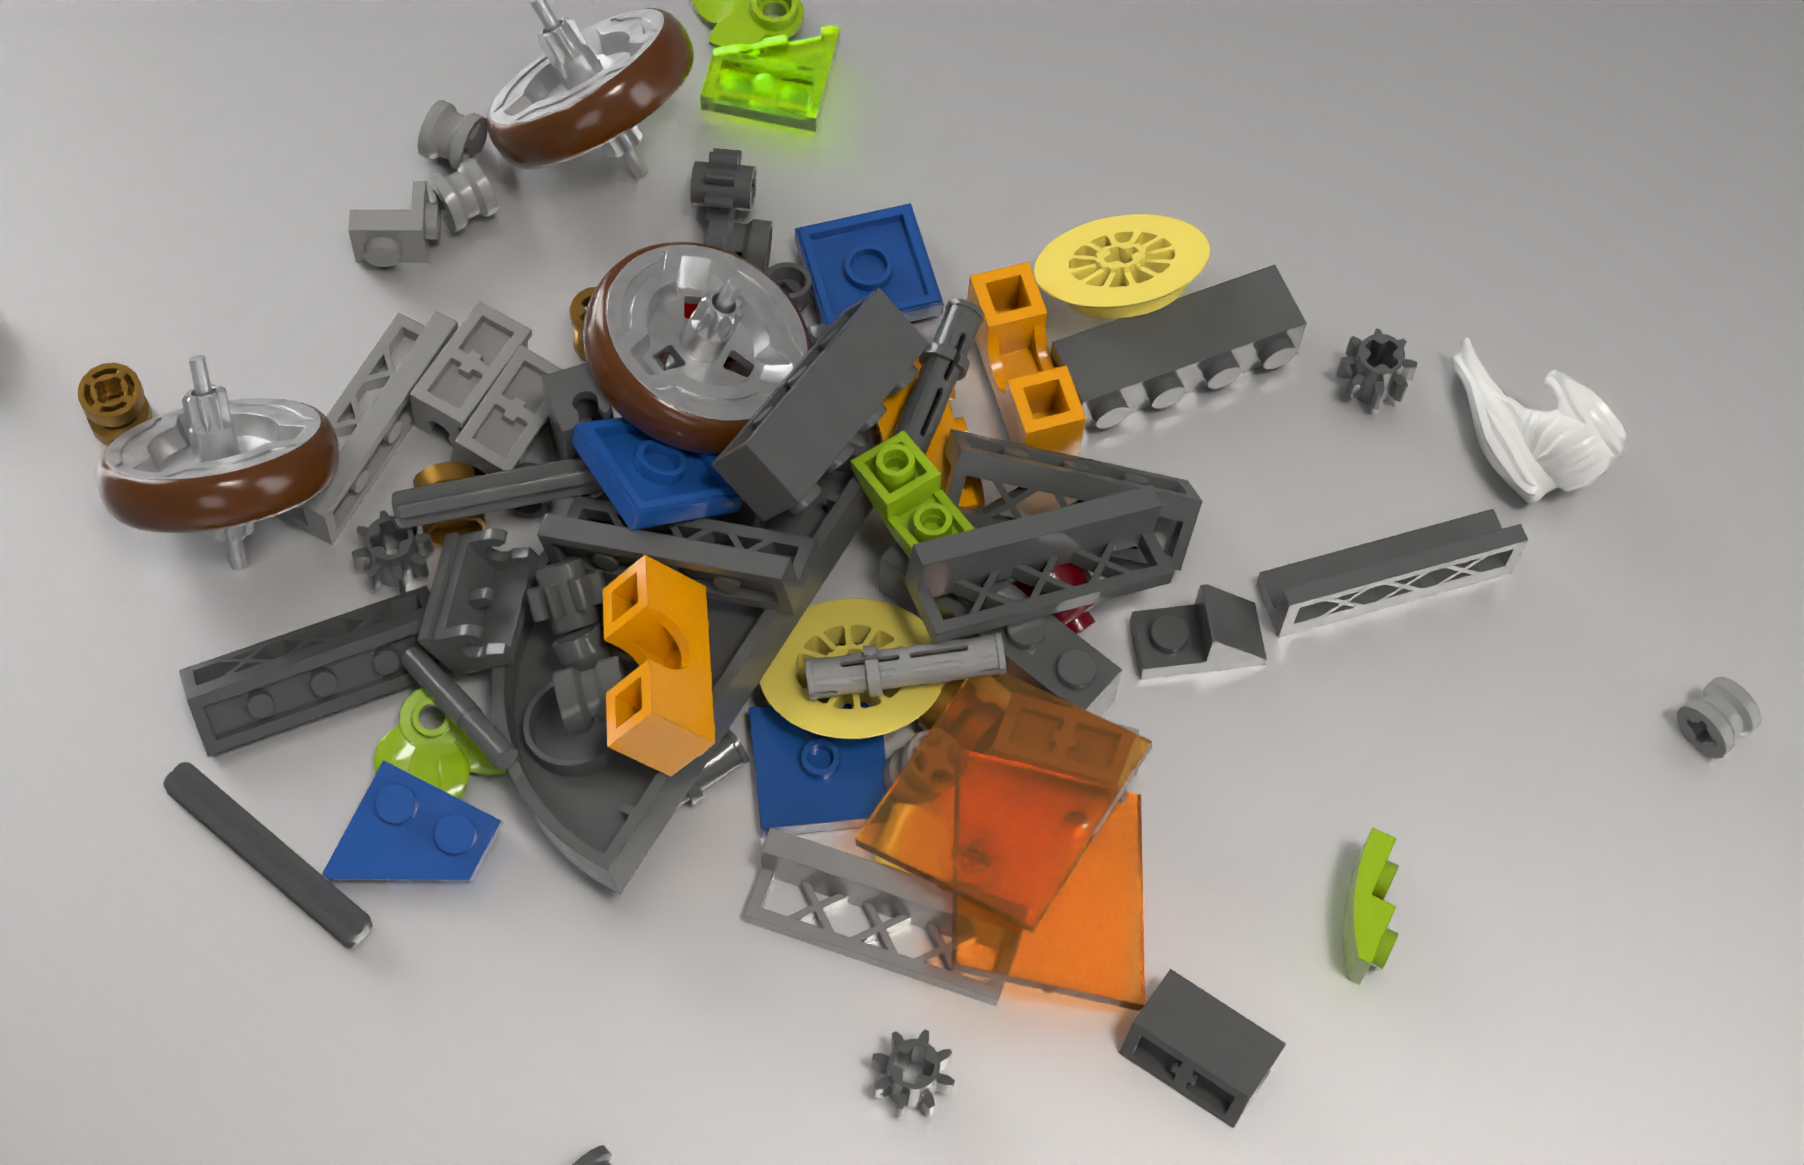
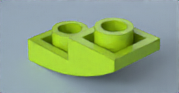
(907, 492)
(1366, 913)

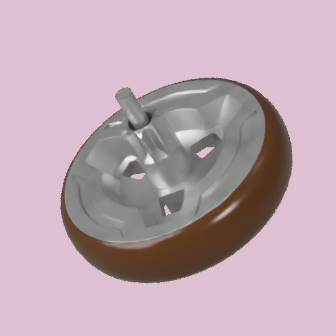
(590, 88)
(738, 315)
(217, 464)

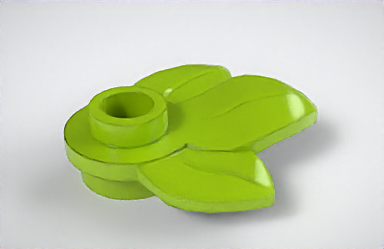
(749, 19)
(435, 756)

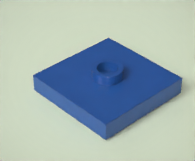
(868, 253)
(649, 479)
(811, 778)

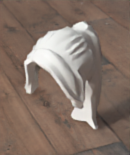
(1536, 447)

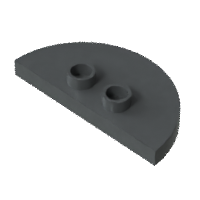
(602, 803)

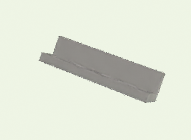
(382, 428)
(876, 890)

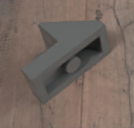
(1198, 638)

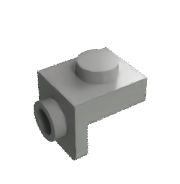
(396, 235)

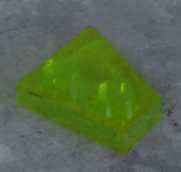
(772, 79)

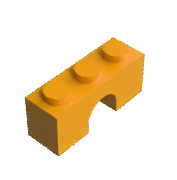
(1032, 394)
(666, 704)

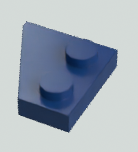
(412, 834)

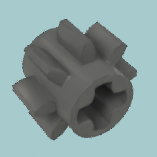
(723, 184)
(1376, 368)
(394, 569)
(567, 595)
(898, 1062)

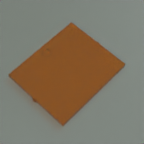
(1004, 796)
(1087, 938)

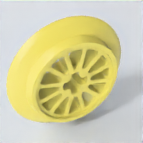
(1122, 264)
(816, 636)

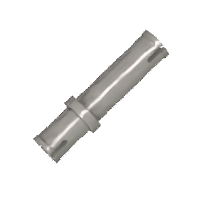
(905, 666)

